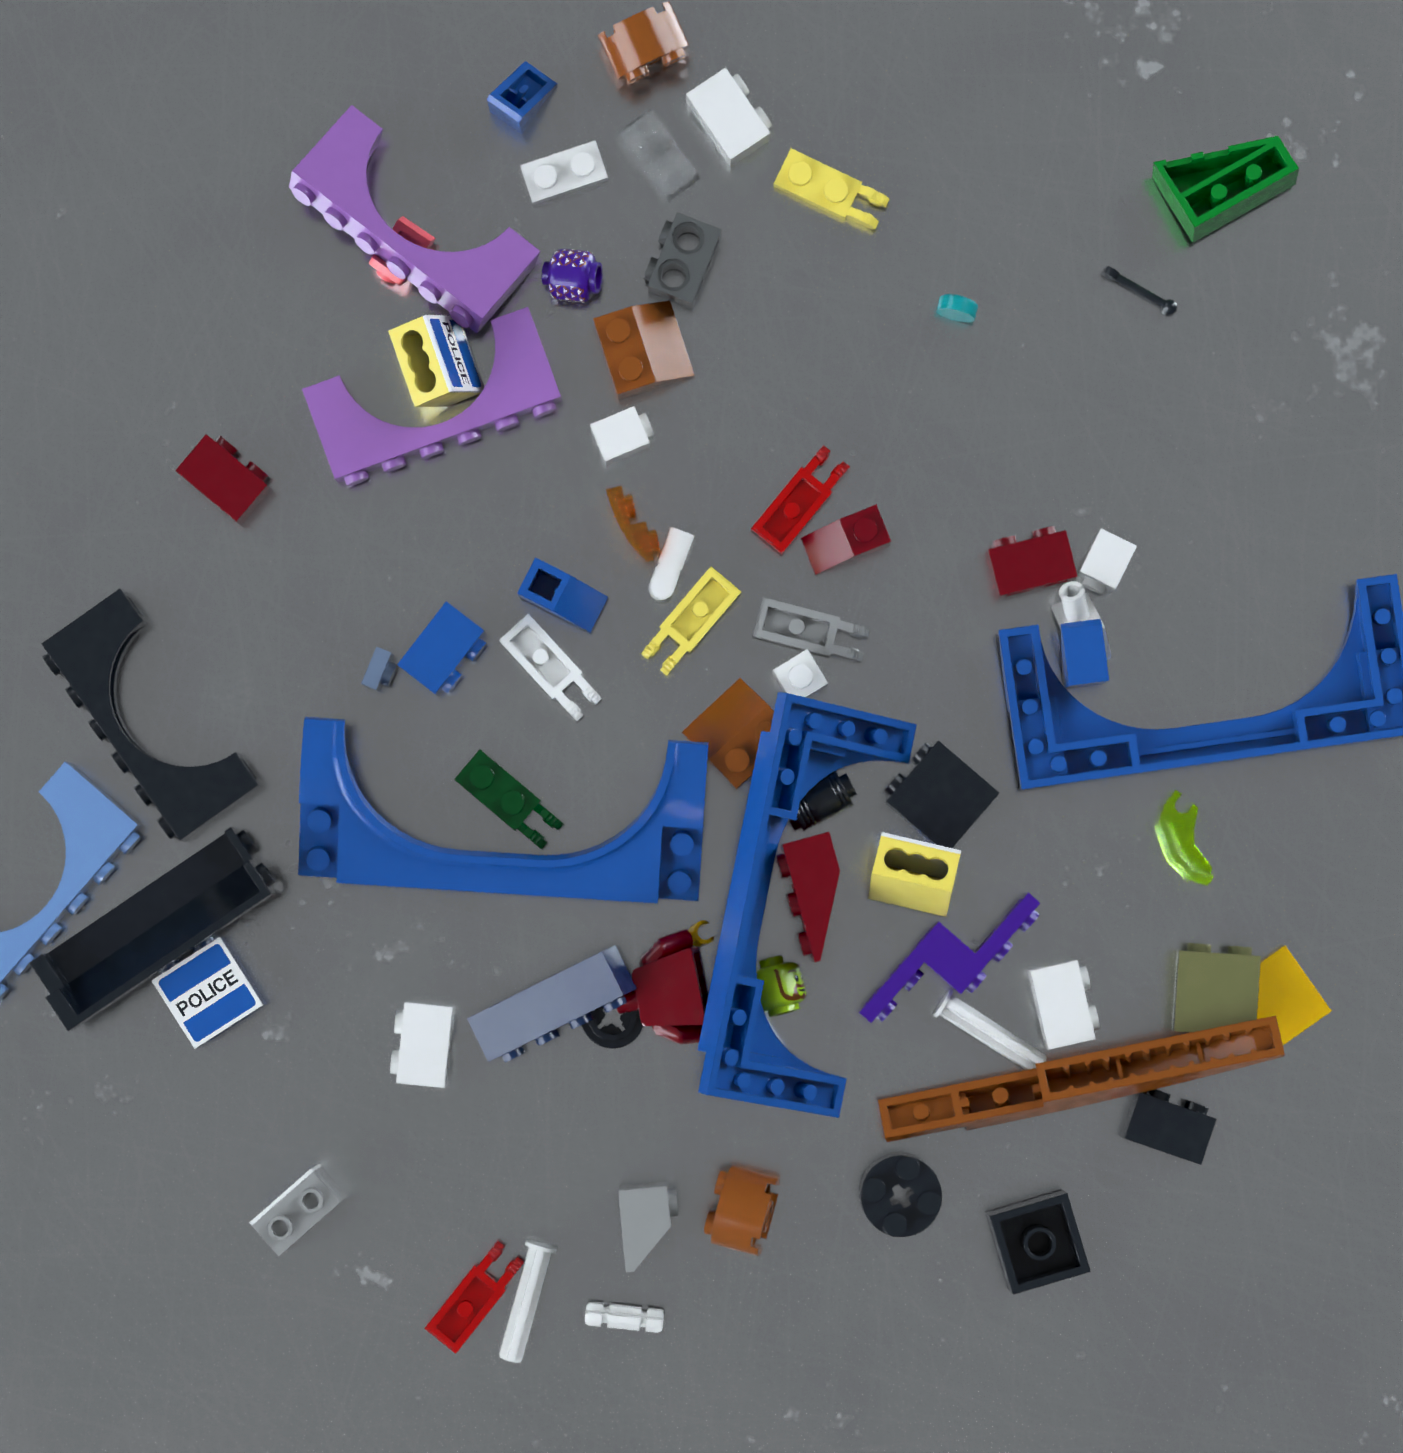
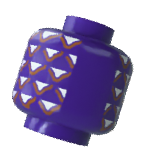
(572, 275)

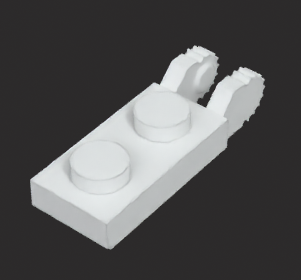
(547, 663)

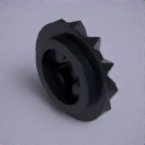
(610, 1035)

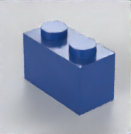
(443, 650)

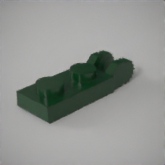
(504, 796)

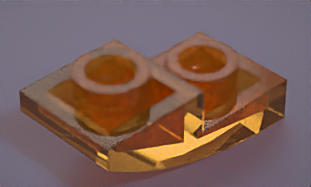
(642, 541)

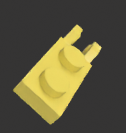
(827, 188)
(694, 617)

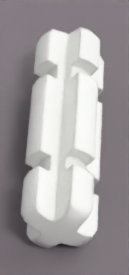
(624, 1317)

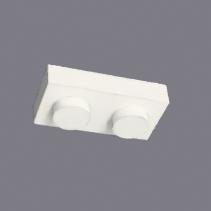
(564, 172)

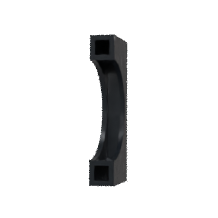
(89, 660)

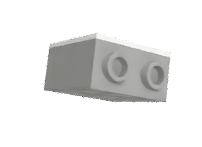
(298, 1209)

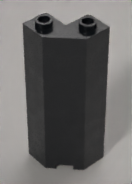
(154, 928)

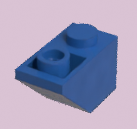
(562, 595)

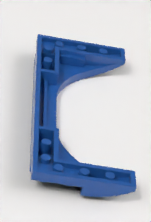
(1068, 743)
(356, 845)
(741, 1049)

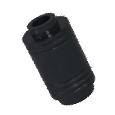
(824, 800)

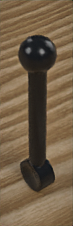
(1168, 306)

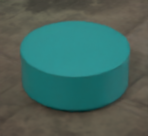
(957, 308)

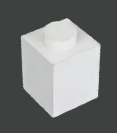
(622, 435)
(1105, 562)
(800, 675)

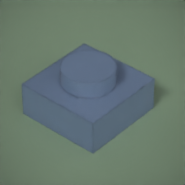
(380, 670)

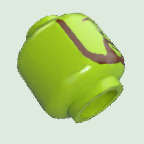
(782, 986)

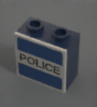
(209, 991)

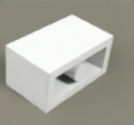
(729, 116)
(1063, 1004)
(423, 1044)

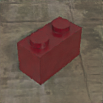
(224, 479)
(1031, 562)

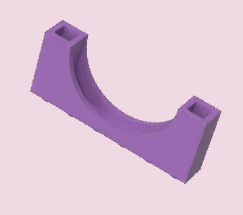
(463, 282)
(516, 387)

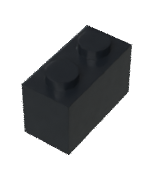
(1169, 1127)

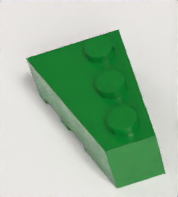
(1224, 184)

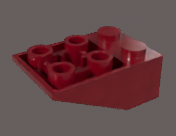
(814, 880)

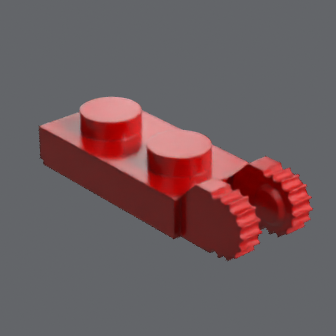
(797, 503)
(471, 1301)

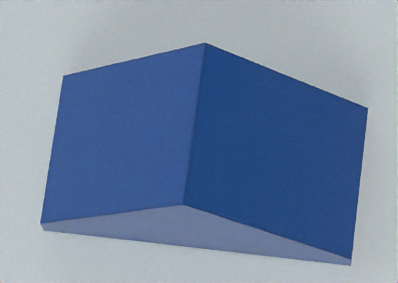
(521, 96)
(1083, 654)

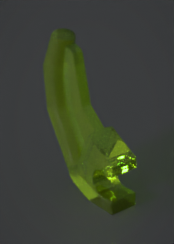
(1177, 839)

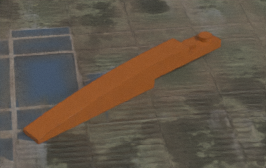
(1082, 1080)

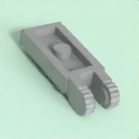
(806, 629)

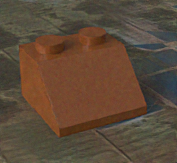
(643, 348)
(733, 731)

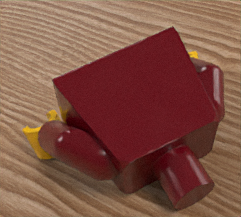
(671, 986)

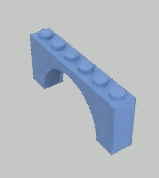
(94, 836)

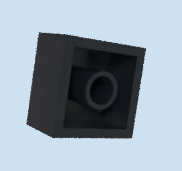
(1038, 1242)

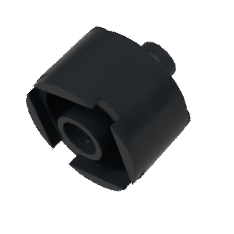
(923, 1199)

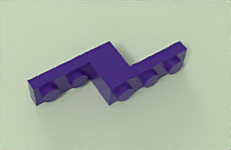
(951, 958)

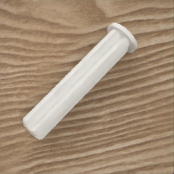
(988, 1032)
(526, 1300)

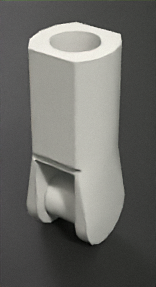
(670, 563)

